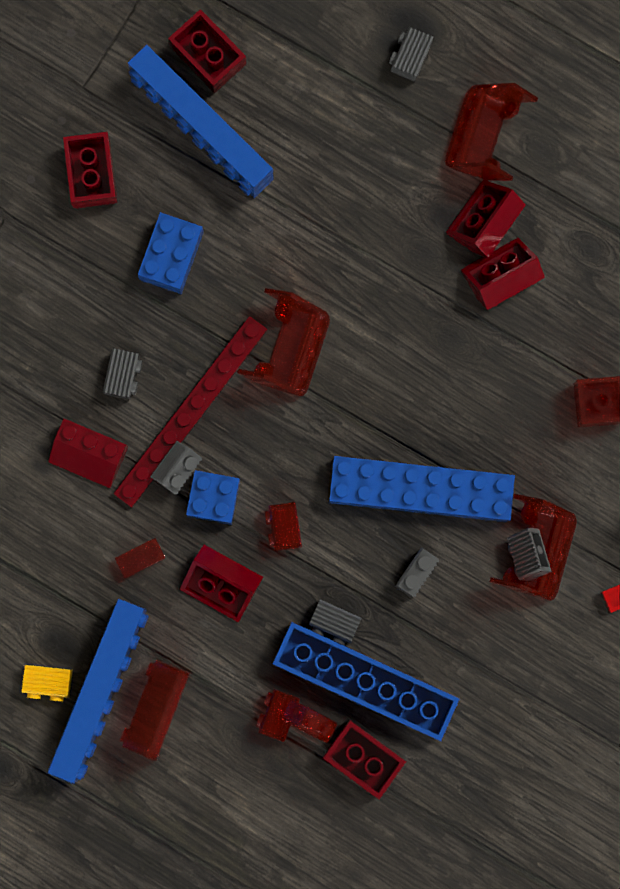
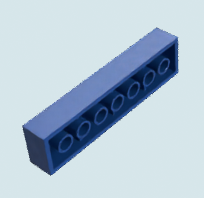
(200, 121)
(421, 489)
(366, 681)
(96, 694)

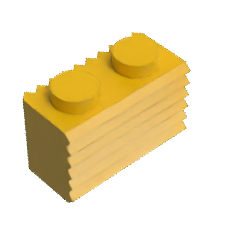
(47, 681)

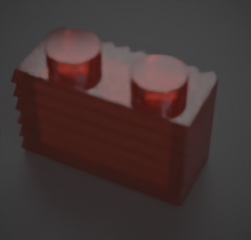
(284, 526)
(309, 721)
(271, 723)

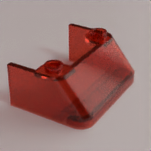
(479, 128)
(296, 346)
(557, 532)
(155, 709)

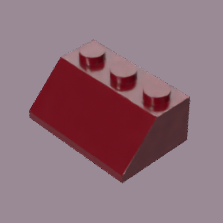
(486, 218)
(503, 273)
(87, 453)
(221, 583)

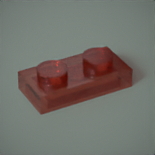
(140, 558)

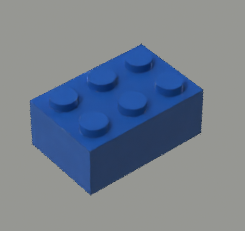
(170, 253)

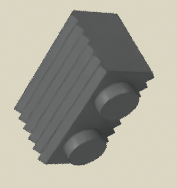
(411, 53)
(122, 374)
(176, 467)
(528, 554)
(417, 573)
(335, 622)

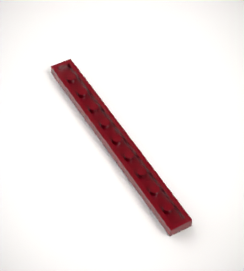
(191, 409)

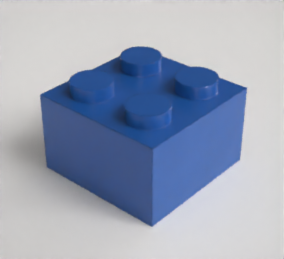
(213, 497)

